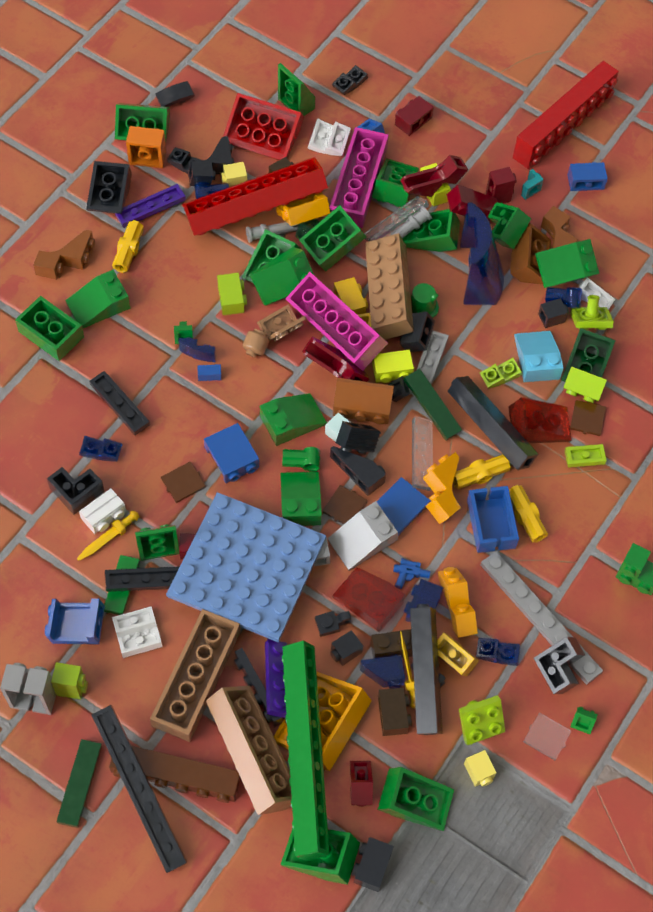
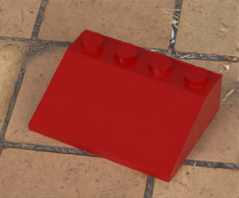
(263, 127)

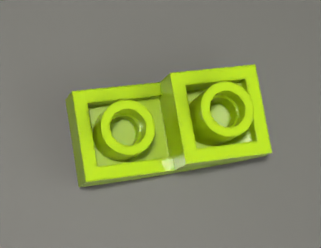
(501, 374)

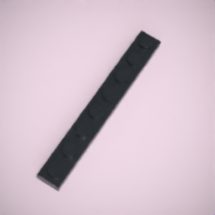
(139, 788)

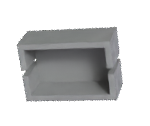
(22, 683)

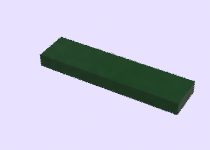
(432, 404)
(79, 783)

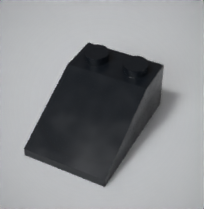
(109, 187)

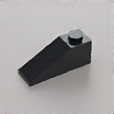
(362, 471)

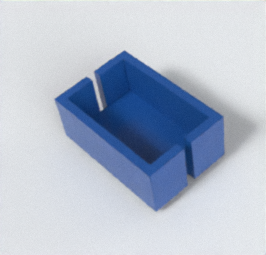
(492, 519)

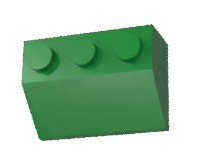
(141, 116)

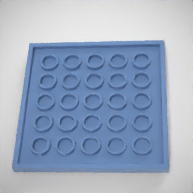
(247, 566)

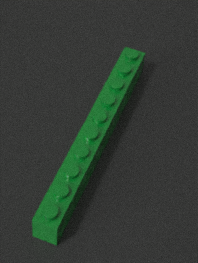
(305, 752)

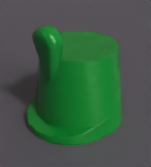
(424, 299)

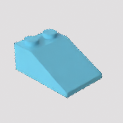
(538, 356)

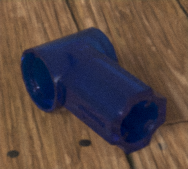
(204, 188)
(570, 296)

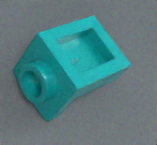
(532, 185)

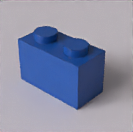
(587, 176)

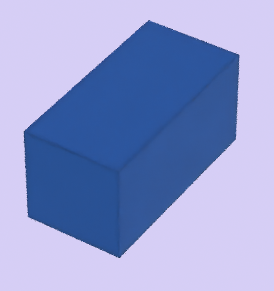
(209, 372)

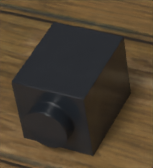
(553, 313)
(346, 648)

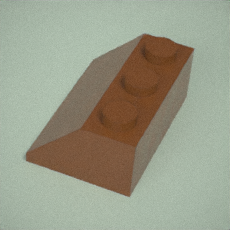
(523, 257)
(363, 400)

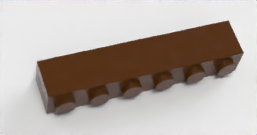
(186, 775)

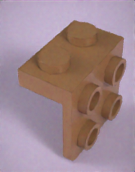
(279, 322)

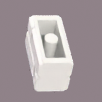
(103, 511)

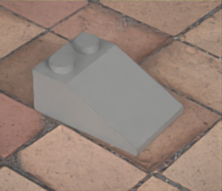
(363, 536)

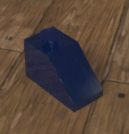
(384, 671)

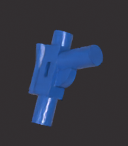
(407, 571)

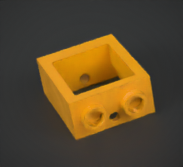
(304, 209)

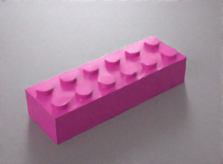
(360, 173)
(336, 321)

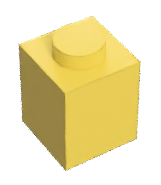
(234, 174)
(480, 769)

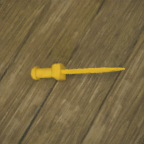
(118, 528)
(408, 683)

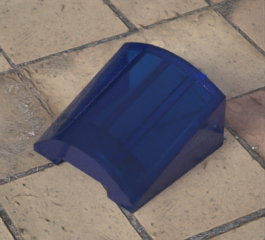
(485, 267)

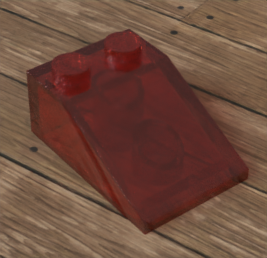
(540, 421)
(370, 598)

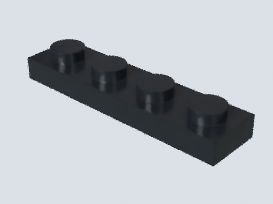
(119, 403)
(139, 578)
(252, 680)

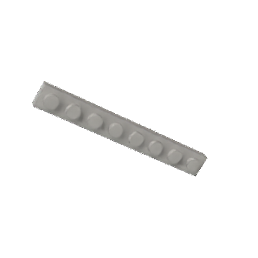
(536, 612)

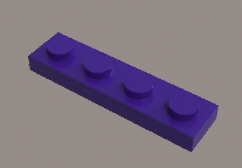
(151, 205)
(274, 678)

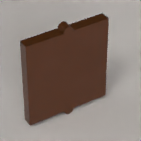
(587, 418)
(183, 482)
(344, 505)

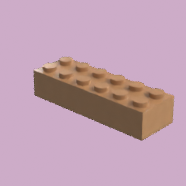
(389, 286)
(195, 675)
(252, 748)

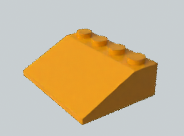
(339, 711)

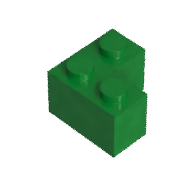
(509, 224)
(637, 570)

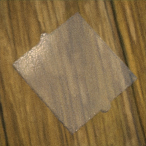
(547, 736)

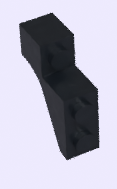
(206, 170)

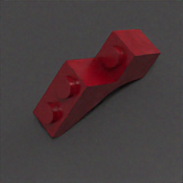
(430, 180)
(333, 360)

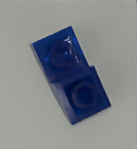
(190, 347)
(101, 450)
(498, 652)

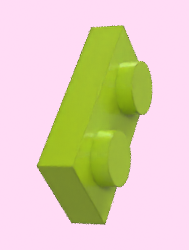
(585, 455)

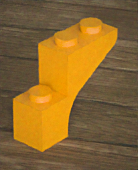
(440, 480)
(457, 598)

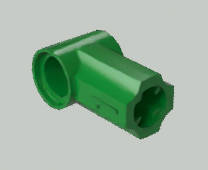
(307, 459)

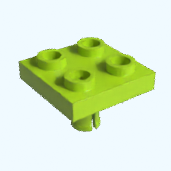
(592, 315)
(482, 719)

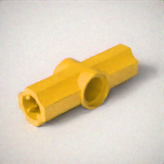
(128, 246)
(481, 471)
(527, 514)

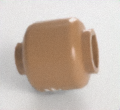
(255, 343)

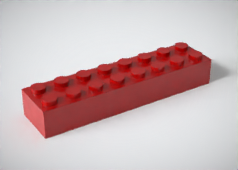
(565, 115)
(255, 196)

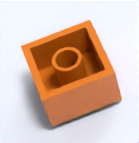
(146, 147)

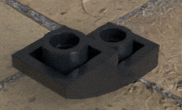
(348, 82)
(176, 93)
(181, 159)

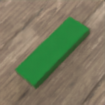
(117, 600)

